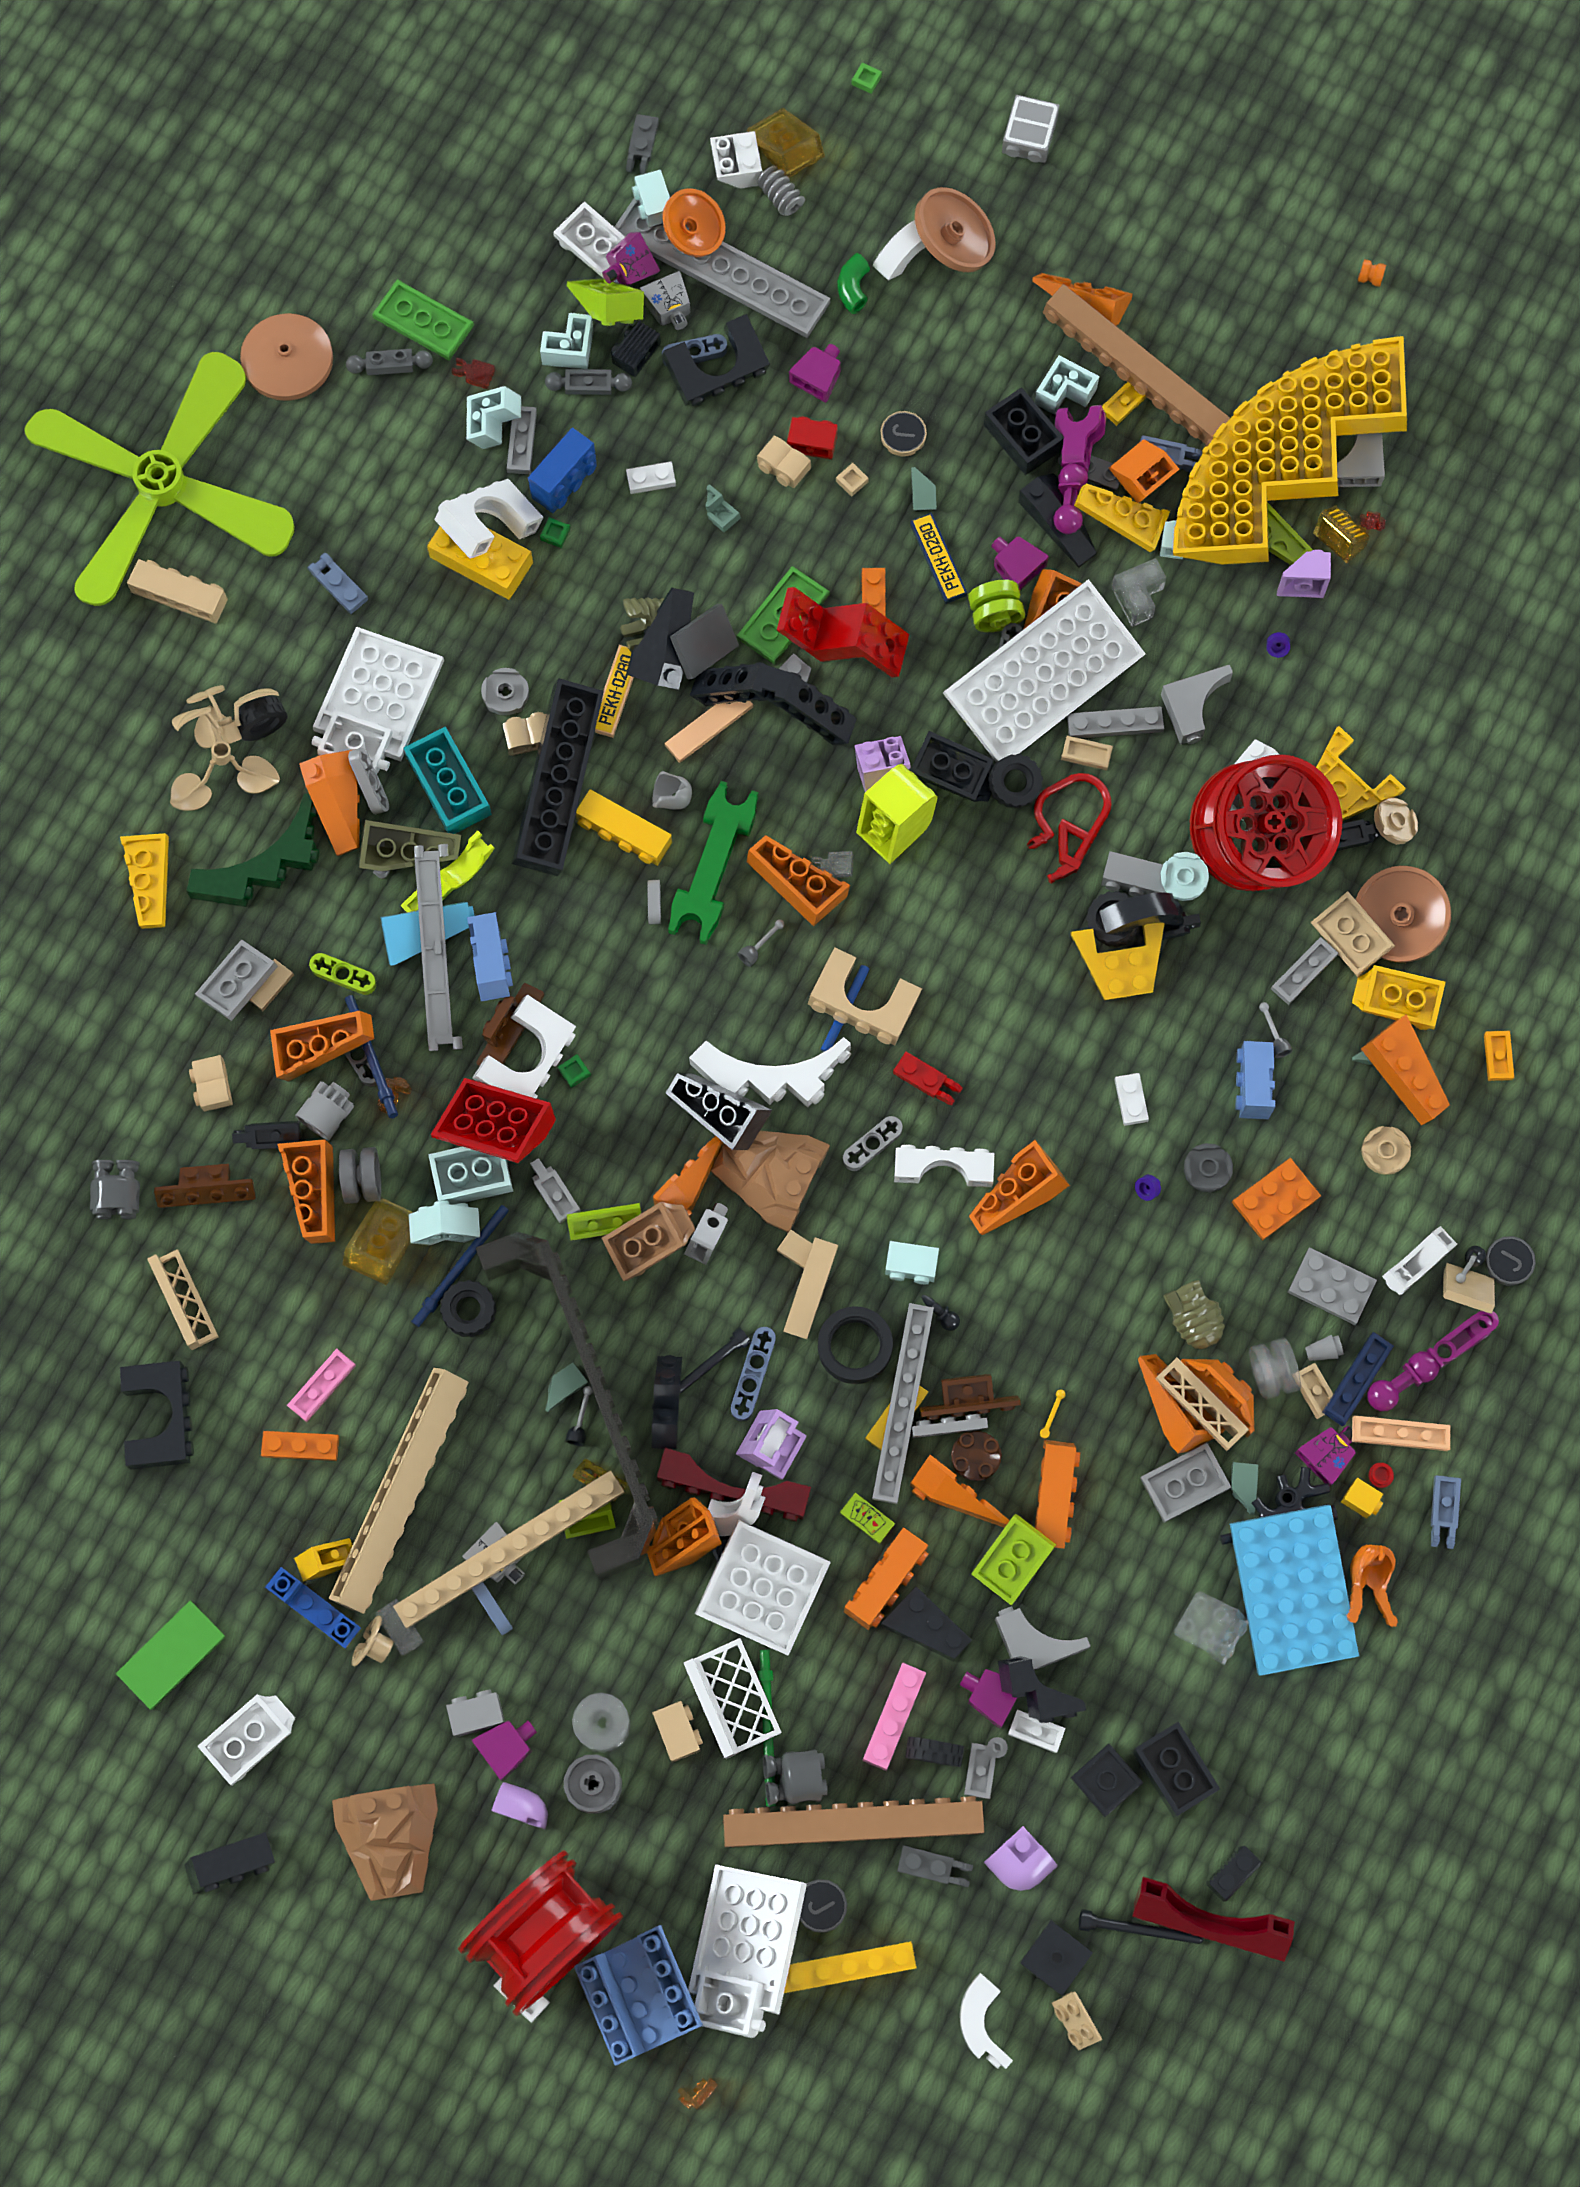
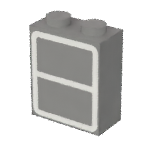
(1030, 129)

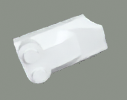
(588, 237)
(248, 1737)

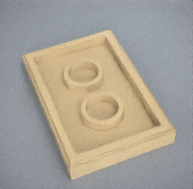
(1352, 934)
(1474, 1292)

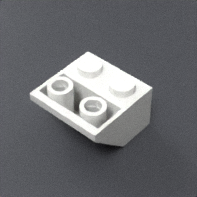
(737, 159)

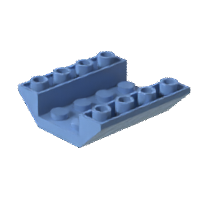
(638, 1995)

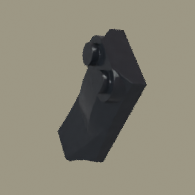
(953, 768)

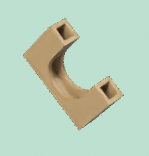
(883, 1023)

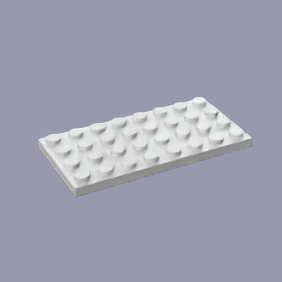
(1044, 673)

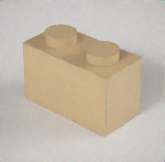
(677, 1731)

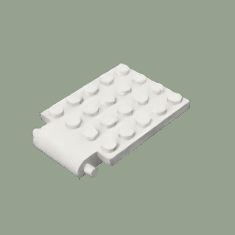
(376, 698)
(745, 1949)

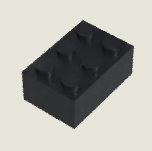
(1023, 431)
(1176, 1769)

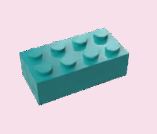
(447, 781)

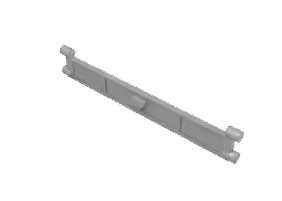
(433, 947)

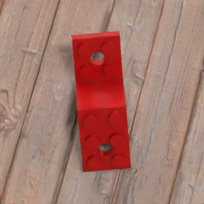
(843, 632)

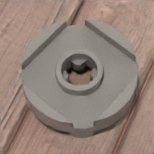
(505, 704)

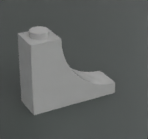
(1364, 463)
(1186, 700)
(1026, 1641)

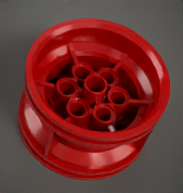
(1315, 820)
(540, 1932)

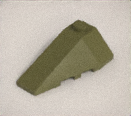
(392, 846)

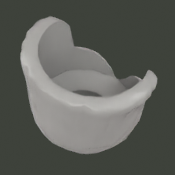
(668, 784)

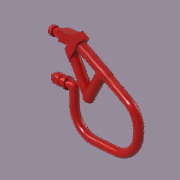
(1069, 864)

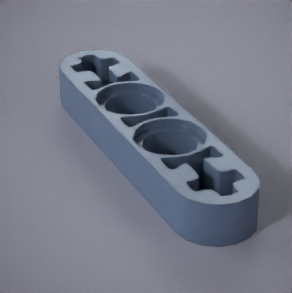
(749, 1372)

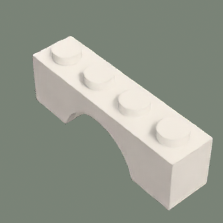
(974, 1166)

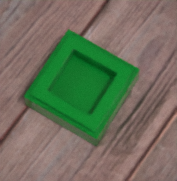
(555, 532)
(574, 1071)

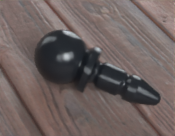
(948, 1319)

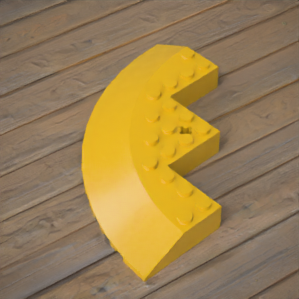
(1286, 448)

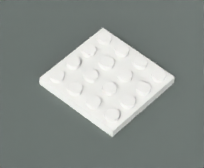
(762, 1587)

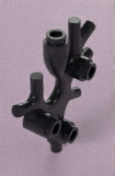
(1295, 1495)

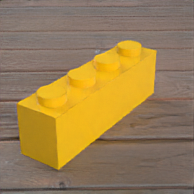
(623, 827)

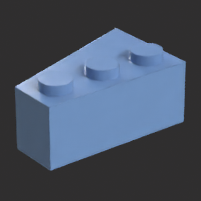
(489, 957)
(1255, 1080)

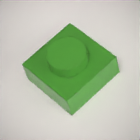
(866, 78)

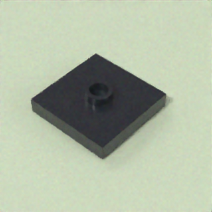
(1106, 1780)
(1056, 1957)

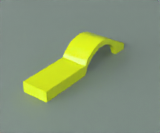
(459, 871)

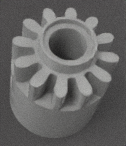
(325, 1109)

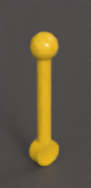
(1044, 1433)

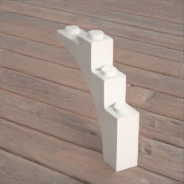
(770, 1081)

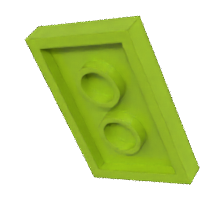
(1013, 1559)

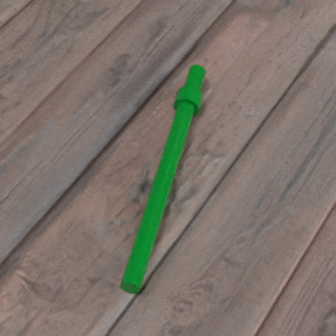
(765, 1676)

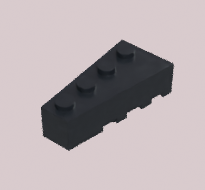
(721, 1111)

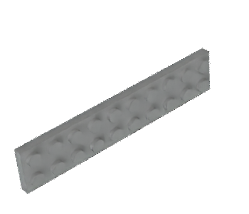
(735, 276)

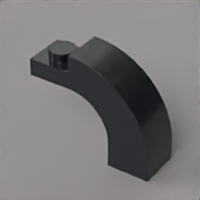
(1141, 911)

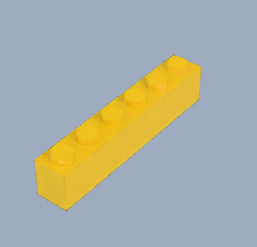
(850, 1967)

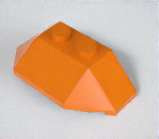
(1226, 1387)
(683, 1537)

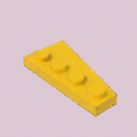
(1131, 519)
(148, 876)

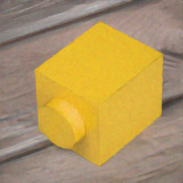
(1363, 1498)

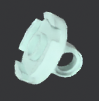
(1184, 876)

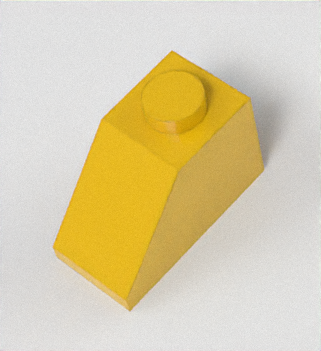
(323, 1559)

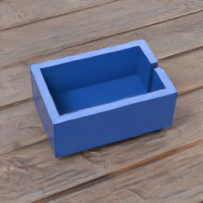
(562, 470)

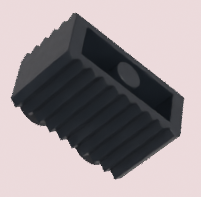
(635, 348)
(1233, 1873)

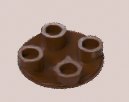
(976, 1455)

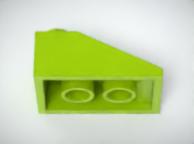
(609, 301)

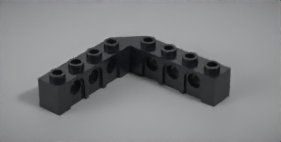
(780, 688)

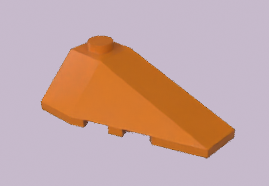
(1049, 591)

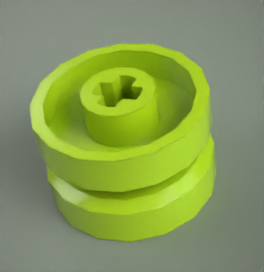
(996, 605)

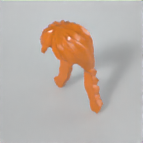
(1371, 1567)

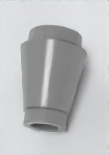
(1325, 1349)

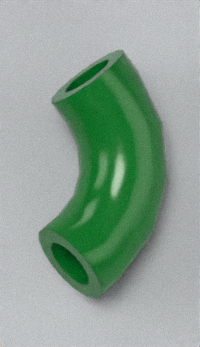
(849, 283)

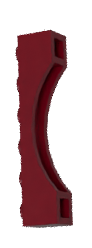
(682, 1471)
(1261, 1934)

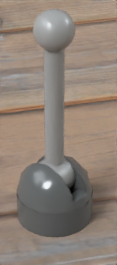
(749, 954)
(1281, 1046)

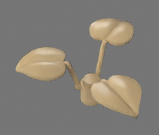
(227, 727)
(255, 775)

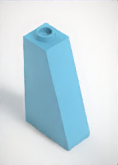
(403, 930)

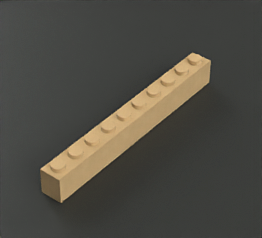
(399, 1490)

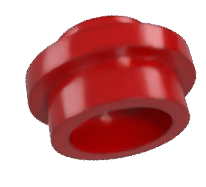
(1381, 1475)

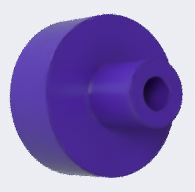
(1278, 644)
(1147, 1187)

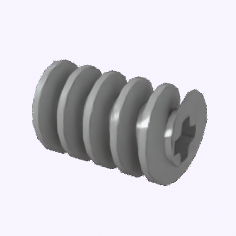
(780, 191)

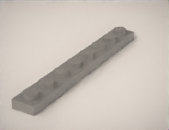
(903, 1403)

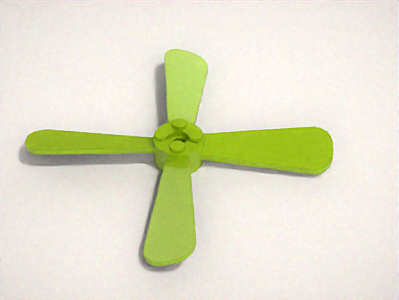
(209, 395)

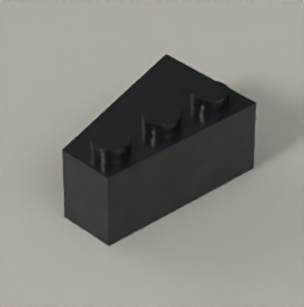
(926, 1625)
(229, 1863)

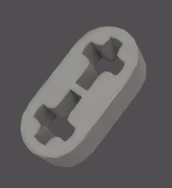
(654, 902)

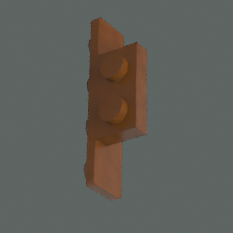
(501, 1030)
(204, 1186)
(968, 1394)

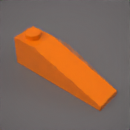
(1107, 301)
(335, 797)
(1024, 1186)
(687, 1187)
(1177, 1424)
(940, 1486)

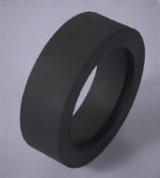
(859, 1315)

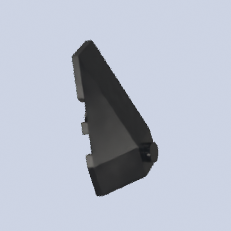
(1041, 501)
(655, 656)

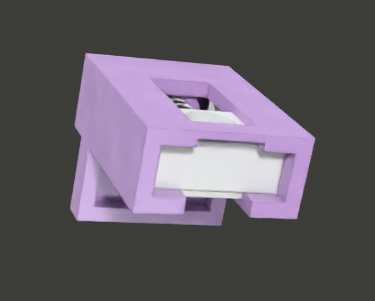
(772, 1442)

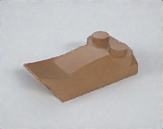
(648, 1238)

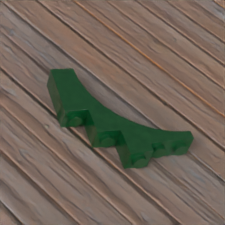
(268, 869)

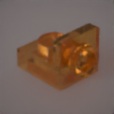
(396, 1084)
(702, 2090)

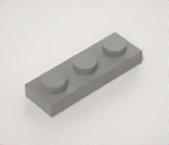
(522, 442)
(1304, 970)
(949, 1426)

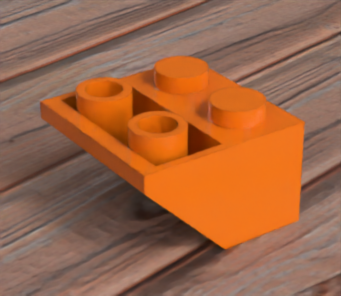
(1143, 469)

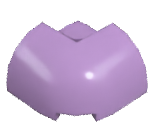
(521, 1805)
(1021, 1862)

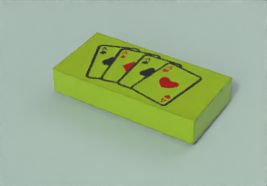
(867, 1518)

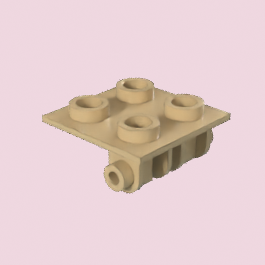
(1076, 2021)

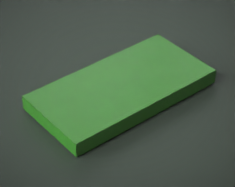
(423, 320)
(761, 628)
(170, 1655)

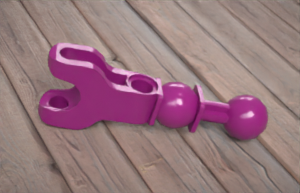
(1076, 457)
(1425, 1365)

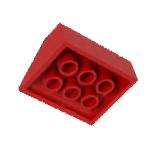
(494, 1121)

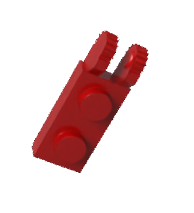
(925, 1078)

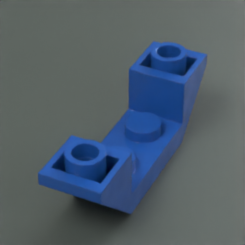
(313, 1607)

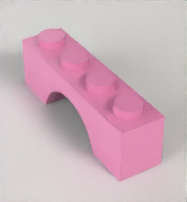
(894, 1716)

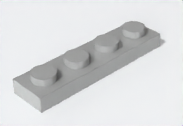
(1115, 722)

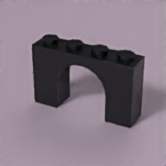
(696, 385)
(173, 1444)

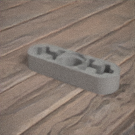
(368, 781)
(890, 1137)

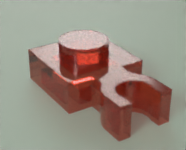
(477, 373)
(1372, 520)

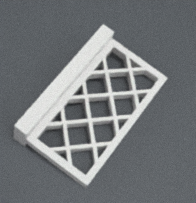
(711, 1706)

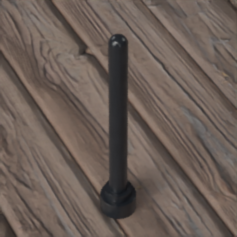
(737, 1341)
(1089, 1921)

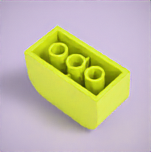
(895, 812)

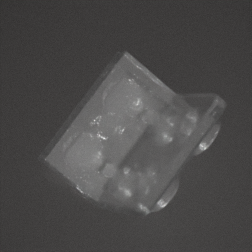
(1212, 1626)

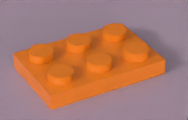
(1276, 1199)

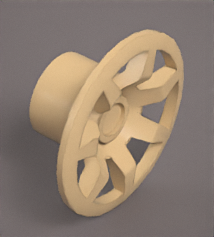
(376, 1645)

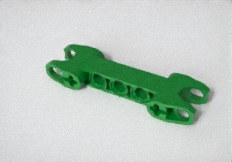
(726, 824)

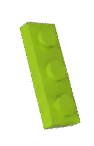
(600, 1221)

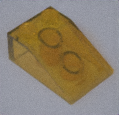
(787, 142)
(379, 1241)

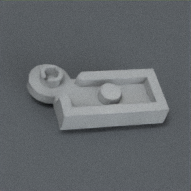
(982, 1767)

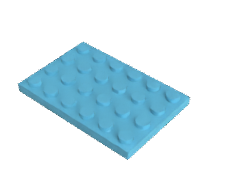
(1294, 1589)

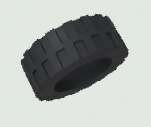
(261, 718)
(1032, 774)
(1095, 921)
(460, 1291)
(934, 1751)

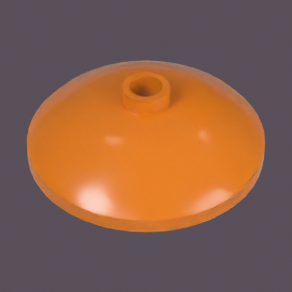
(702, 218)

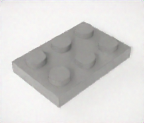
(236, 980)
(1332, 1286)
(1185, 1482)

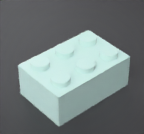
(468, 1175)

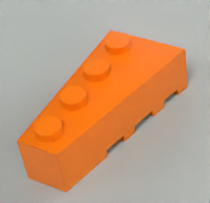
(797, 880)
(317, 1042)
(1407, 1069)
(312, 1186)
(1056, 1490)
(886, 1579)

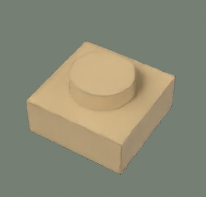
(852, 479)

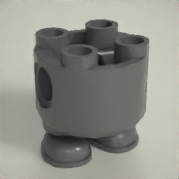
(114, 1192)
(799, 1777)

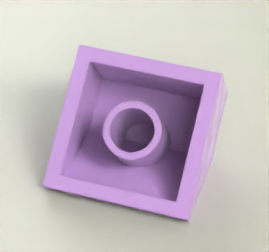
(1307, 576)

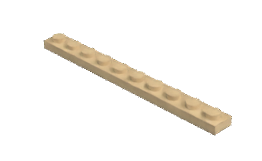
(508, 1549)

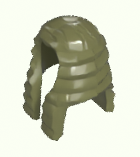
(641, 608)
(1195, 1315)

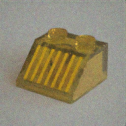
(1341, 533)

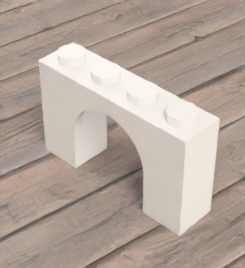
(499, 499)
(552, 1033)

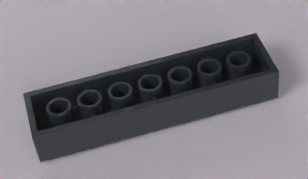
(557, 777)

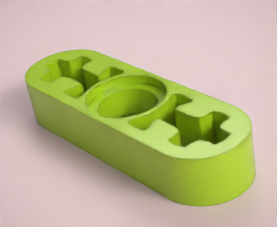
(329, 961)

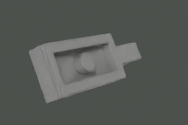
(554, 1191)

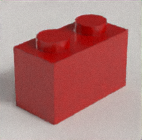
(813, 437)

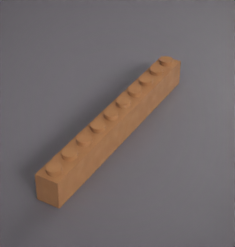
(1134, 364)
(853, 1824)

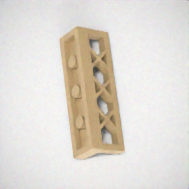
(174, 1303)
(1205, 1400)

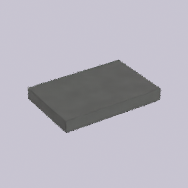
(704, 641)

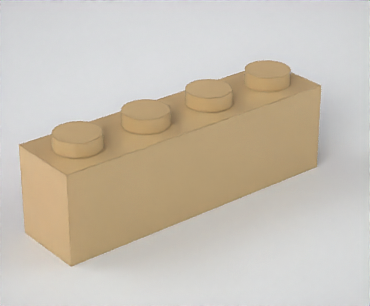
(177, 591)

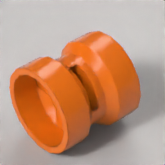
(1371, 273)

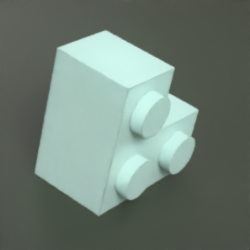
(569, 348)
(1068, 381)
(487, 413)
(443, 1223)

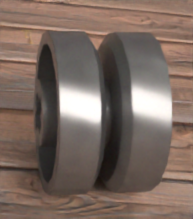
(357, 1175)
(577, 1784)

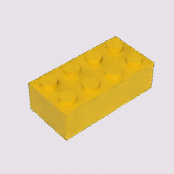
(498, 569)

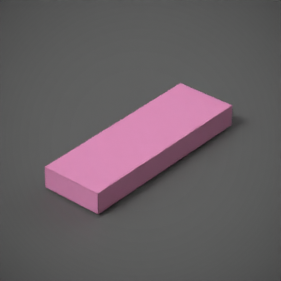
(321, 1385)

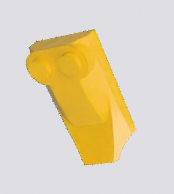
(1399, 993)

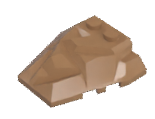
(772, 1174)
(389, 1837)

